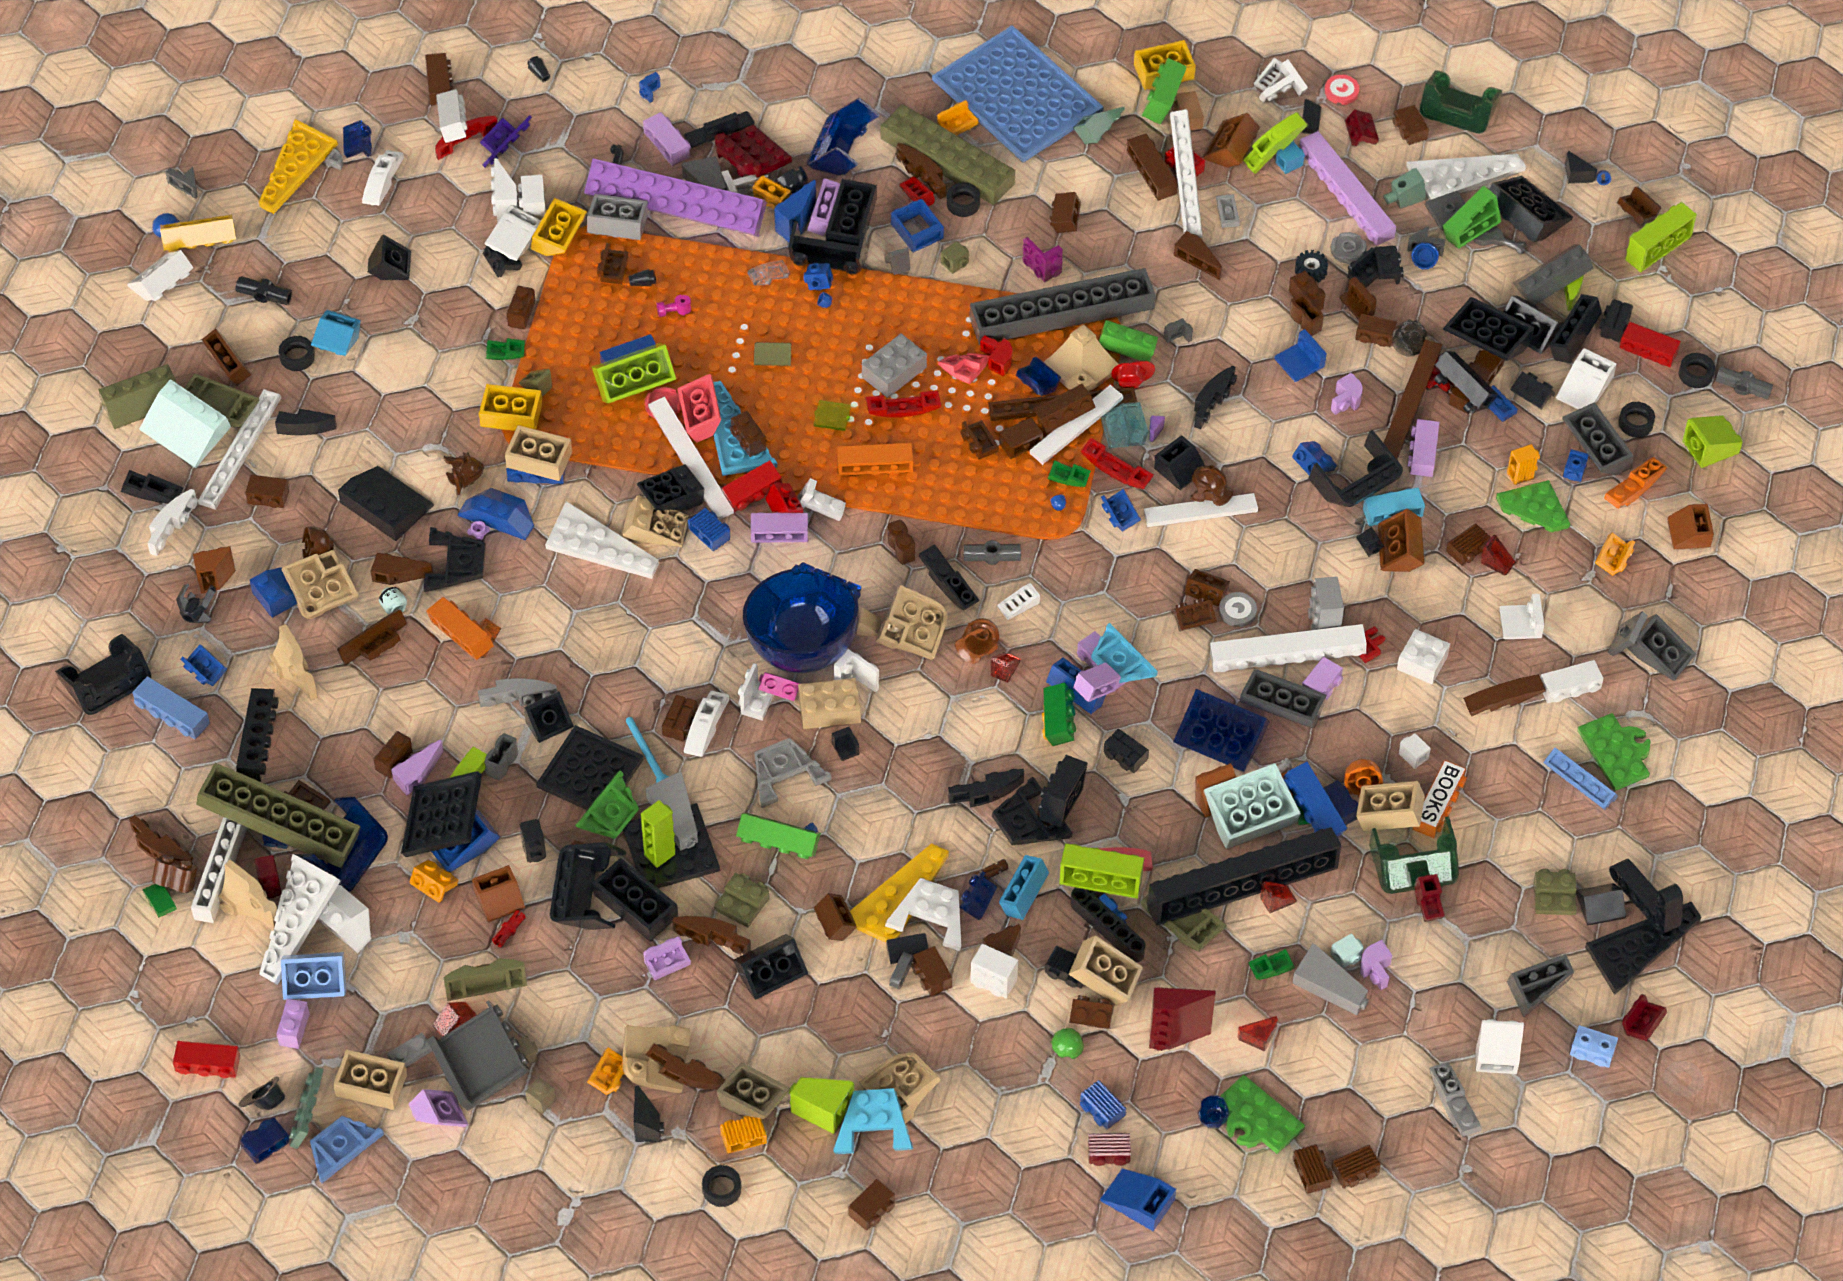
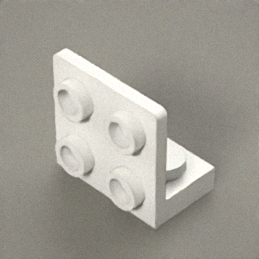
(1522, 620)
(854, 666)
(753, 701)

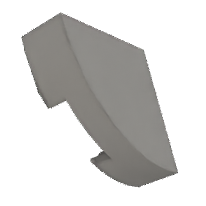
(334, 159)

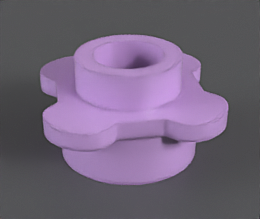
(478, 526)

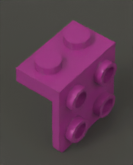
(1044, 265)

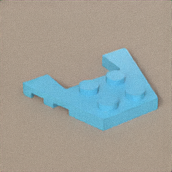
(873, 1112)

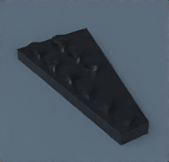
(1632, 949)

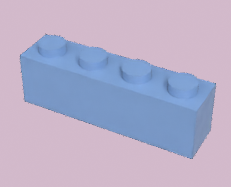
(170, 708)

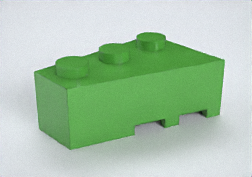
(1164, 90)
(1473, 218)

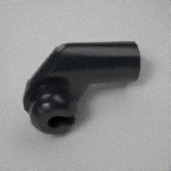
(618, 151)

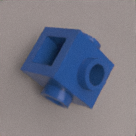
(818, 276)

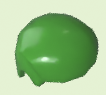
(1067, 1043)

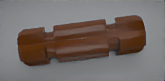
(994, 869)

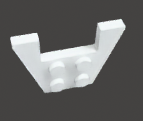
(934, 904)

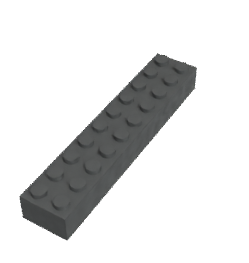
(1063, 305)

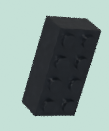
(851, 212)
(635, 899)

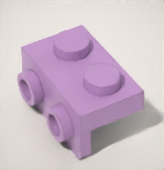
(666, 958)

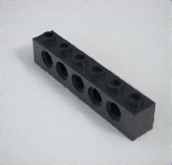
(256, 733)

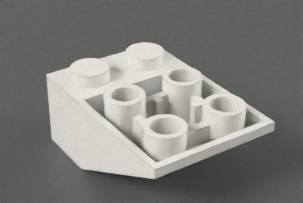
(504, 190)
(513, 233)
(1586, 380)
(1499, 1046)

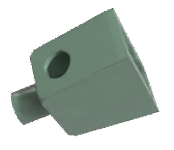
(1407, 189)

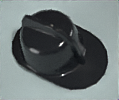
(265, 1096)

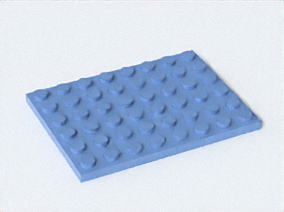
(1017, 93)

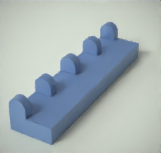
(1580, 778)

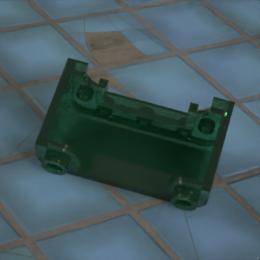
(1457, 107)

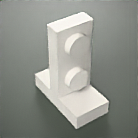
(1291, 79)
(741, 185)
(820, 502)

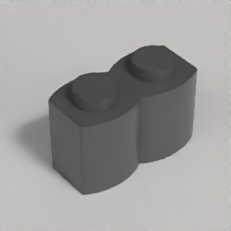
(501, 756)

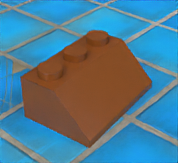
(1232, 141)
(1401, 542)

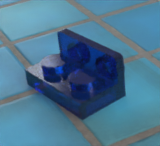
(357, 139)

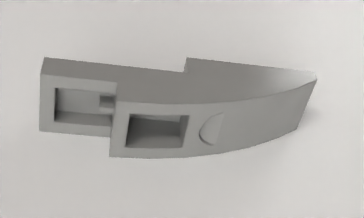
(514, 689)
(1454, 1100)

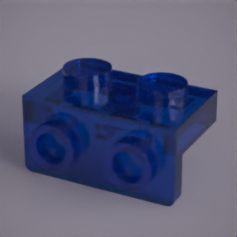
(1039, 377)
(978, 896)

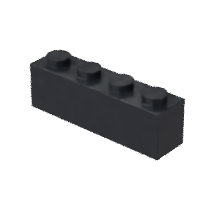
(1575, 328)

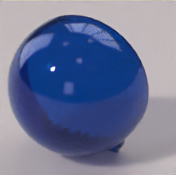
(802, 618)

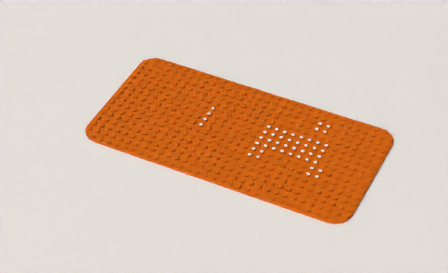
(828, 345)

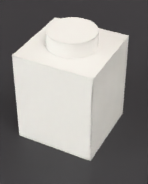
(1414, 750)

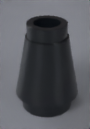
(538, 68)
(643, 278)

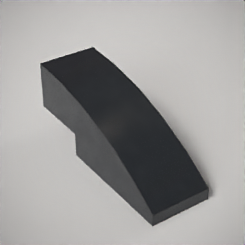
(304, 423)
(150, 488)

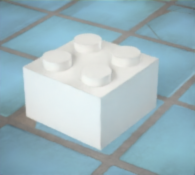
(532, 196)
(1423, 656)
(994, 971)

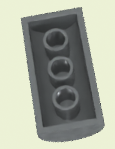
(1283, 698)

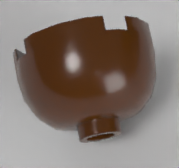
(316, 541)

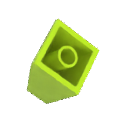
(1711, 439)
(821, 1101)

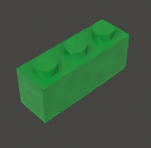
(1059, 714)

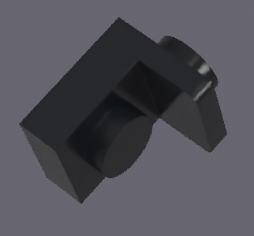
(1370, 542)

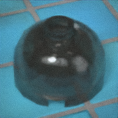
(1409, 338)

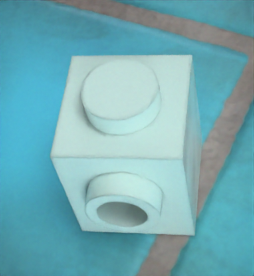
(1347, 951)

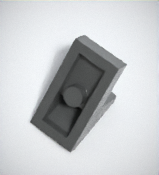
(185, 183)
(1422, 236)
(899, 260)

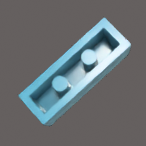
(1383, 506)

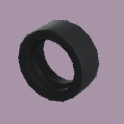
(963, 189)
(300, 363)
(1693, 380)
(1641, 409)
(721, 1171)

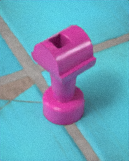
(681, 305)

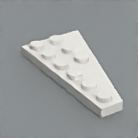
(1466, 173)
(588, 539)
(298, 910)

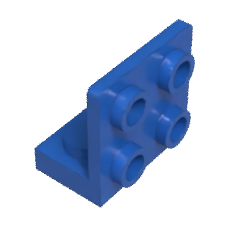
(1302, 358)

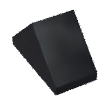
(1579, 170)

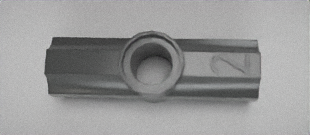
(1744, 382)
(1001, 552)

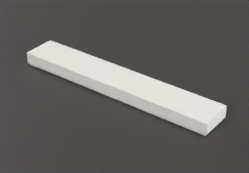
(1068, 432)
(1199, 510)

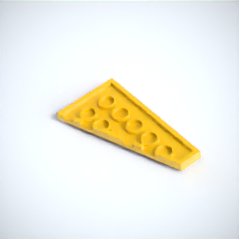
(296, 162)
(877, 907)

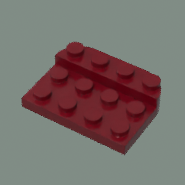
(751, 152)

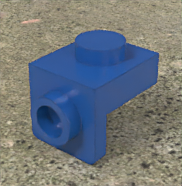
(649, 85)

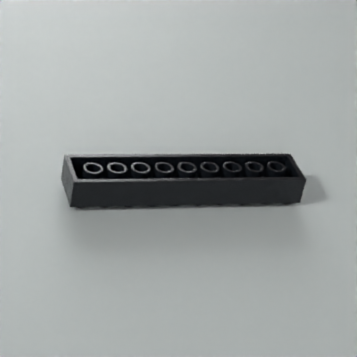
(1243, 876)

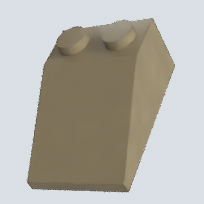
(751, 1092)

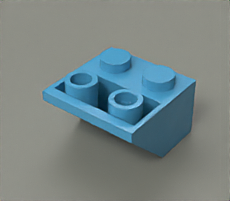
(336, 333)

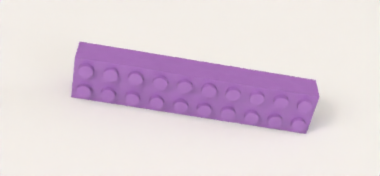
(678, 197)

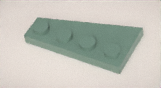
(304, 1115)

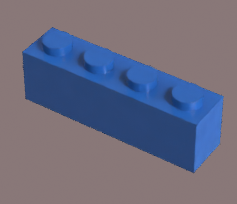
(1313, 799)

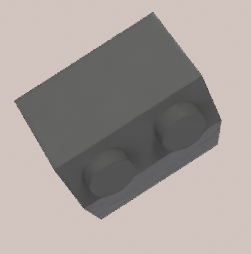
(1662, 648)

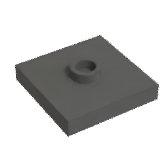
(1444, 207)
(1627, 633)

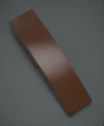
(1506, 693)

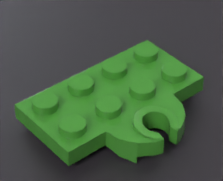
(1617, 750)
(1259, 1117)

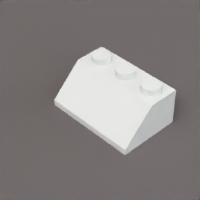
(161, 275)

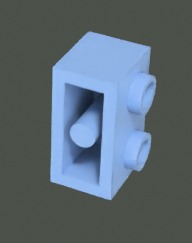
(1593, 1046)

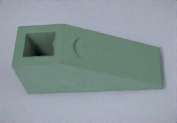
(1093, 126)

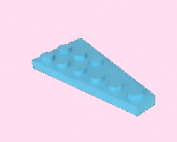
(730, 453)

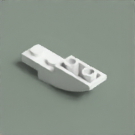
(380, 177)
(171, 517)
(705, 723)

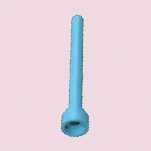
(645, 749)

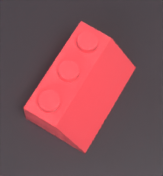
(700, 408)

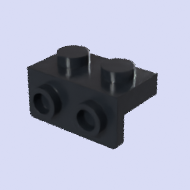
(500, 262)
(1388, 263)
(1364, 268)
(1532, 390)

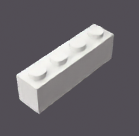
(452, 115)

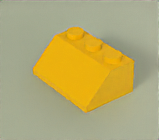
(557, 228)

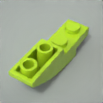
(1274, 139)

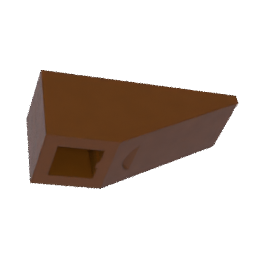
(394, 569)

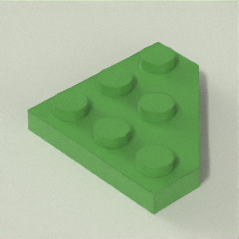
(1534, 505)

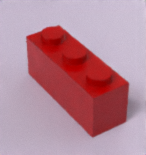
(1650, 344)
(751, 486)
(206, 1059)

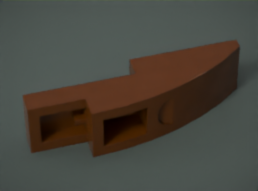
(922, 166)
(154, 845)
(705, 929)
(691, 1074)

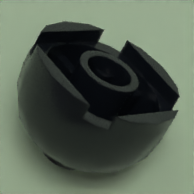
(793, 179)

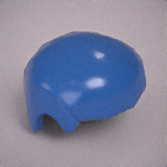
(162, 219)
(1425, 255)

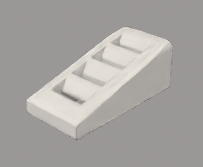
(1274, 64)
(1031, 599)

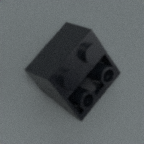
(1178, 462)

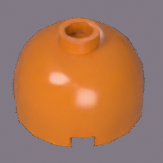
(1362, 773)

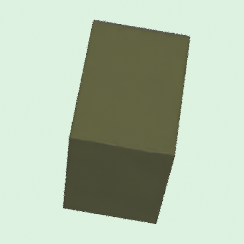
(538, 380)

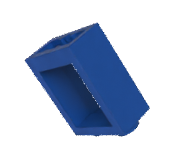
(923, 238)

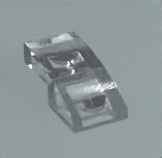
(766, 272)

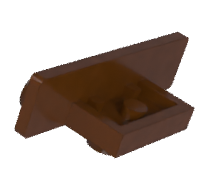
(374, 639)

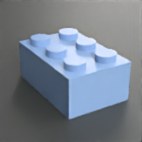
(313, 975)

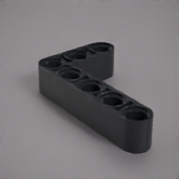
(1660, 907)
(1105, 915)

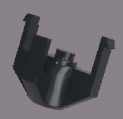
(193, 608)

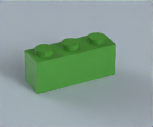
(1127, 341)

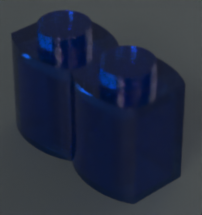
(265, 1140)

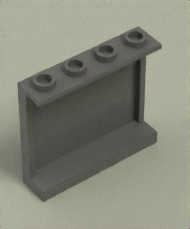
(480, 1057)

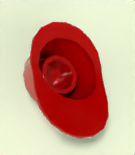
(1132, 373)

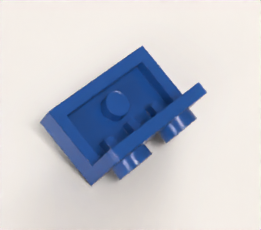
(1310, 453)
(1121, 510)
(204, 665)

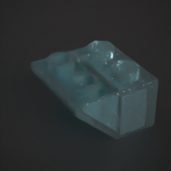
(1125, 426)

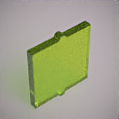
(832, 415)

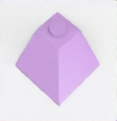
(437, 1108)

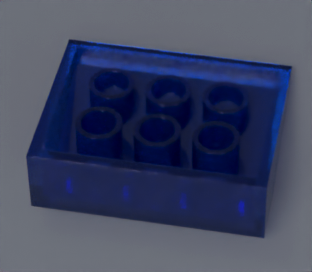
(1221, 730)

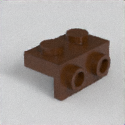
(1640, 206)
(612, 265)
(1359, 299)
(979, 439)
(309, 795)
(1091, 1013)

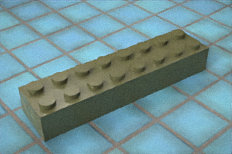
(955, 156)
(278, 815)

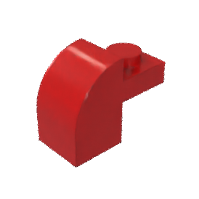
(999, 354)

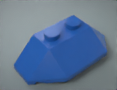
(499, 512)

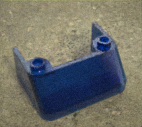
(837, 137)
(368, 845)

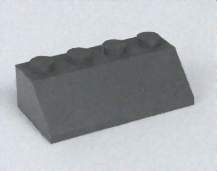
(1554, 274)
(1599, 440)

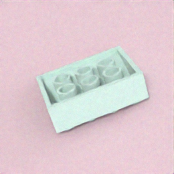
(184, 424)
(1251, 806)

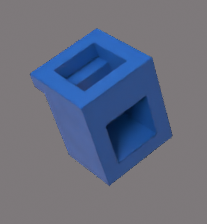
(1575, 465)

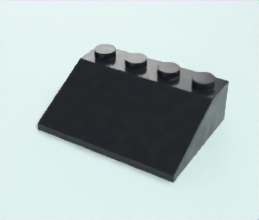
(1529, 208)
(1490, 329)
(384, 501)

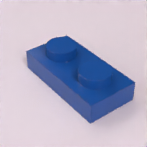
(1502, 406)

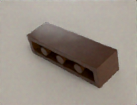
(1152, 166)
(1487, 367)

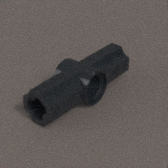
(263, 290)

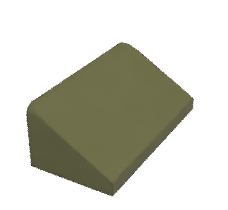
(772, 354)

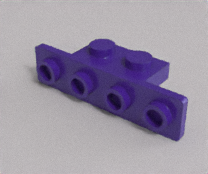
(500, 136)

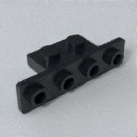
(726, 124)

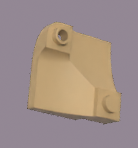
(1082, 360)
(319, 583)
(913, 624)
(290, 664)
(245, 896)
(643, 1069)
(906, 1075)

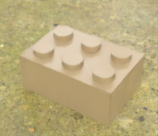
(538, 453)
(829, 703)
(1390, 806)
(1106, 970)
(370, 1079)

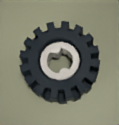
(1319, 262)

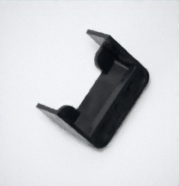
(838, 255)
(1382, 472)
(574, 884)

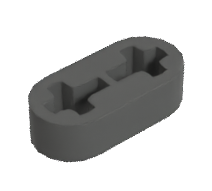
(901, 970)

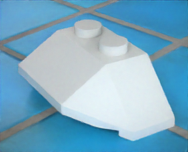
(347, 919)

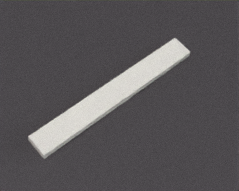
(1186, 172)
(239, 450)
(690, 456)

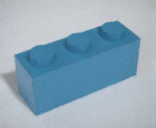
(1024, 887)

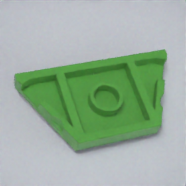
(610, 810)

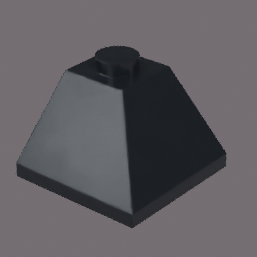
(389, 260)
(646, 1119)

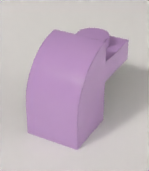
(1349, 394)
(1373, 961)

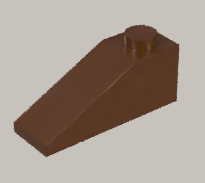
(1196, 253)

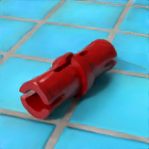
(508, 928)

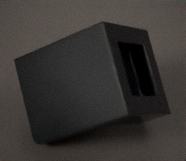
(845, 743)

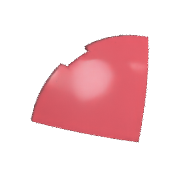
(965, 366)

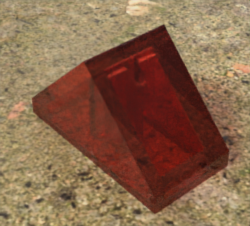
(1497, 557)
(1004, 666)
(1276, 896)
(453, 1016)
(1258, 1033)

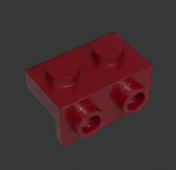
(1361, 128)
(1643, 1018)

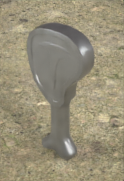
(1495, 236)

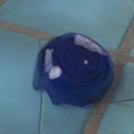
(1213, 1111)

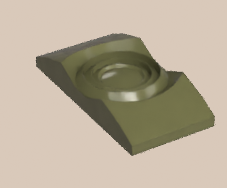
(226, 400)
(1195, 929)
(485, 979)

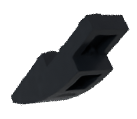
(1212, 393)
(947, 579)
(993, 788)

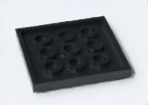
(586, 767)
(441, 814)
(684, 865)

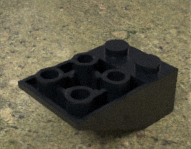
(673, 489)

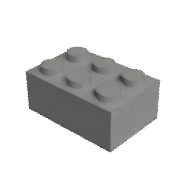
(617, 216)
(894, 365)
(1326, 603)

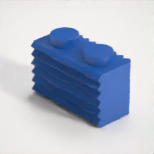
(709, 529)
(1102, 1105)

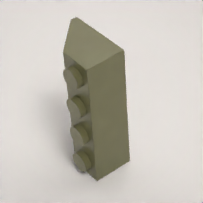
(133, 397)

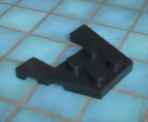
(463, 562)
(1021, 822)

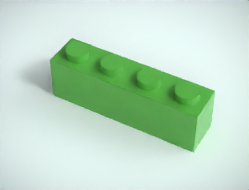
(778, 834)

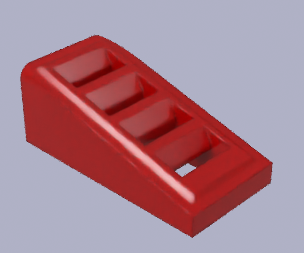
(918, 191)

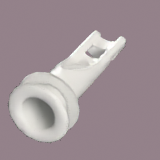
(1285, 765)

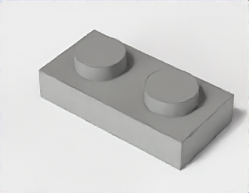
(1227, 211)
(411, 1050)

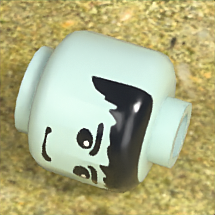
(392, 599)

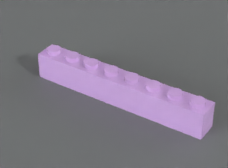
(1347, 189)

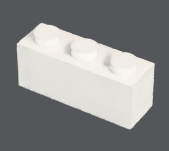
(1572, 681)

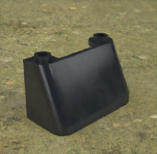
(108, 679)

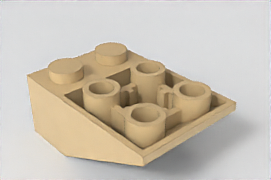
(654, 526)

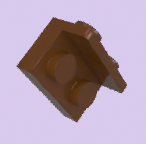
(1206, 586)
(1194, 615)

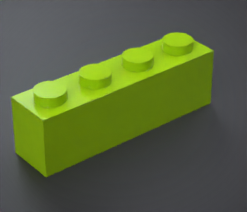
(658, 833)

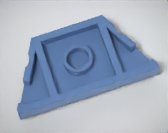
(341, 1144)

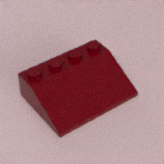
(1180, 1016)

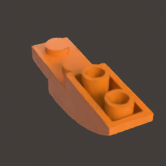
(1636, 484)

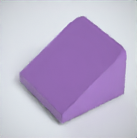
(1156, 426)

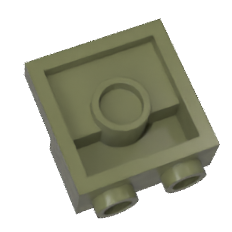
(1555, 892)
(742, 899)

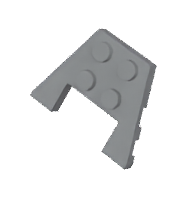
(782, 762)

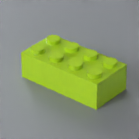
(1660, 236)
(634, 373)
(1101, 870)

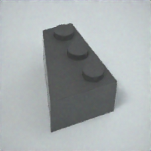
(1539, 982)

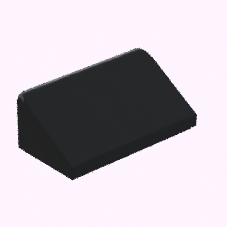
(1311, 115)
(910, 944)

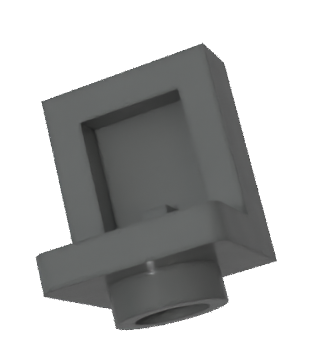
(1177, 329)

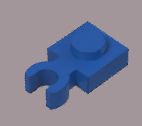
(1112, 905)

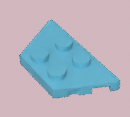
(1122, 657)

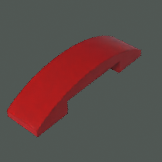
(478, 125)
(903, 407)
(1115, 467)

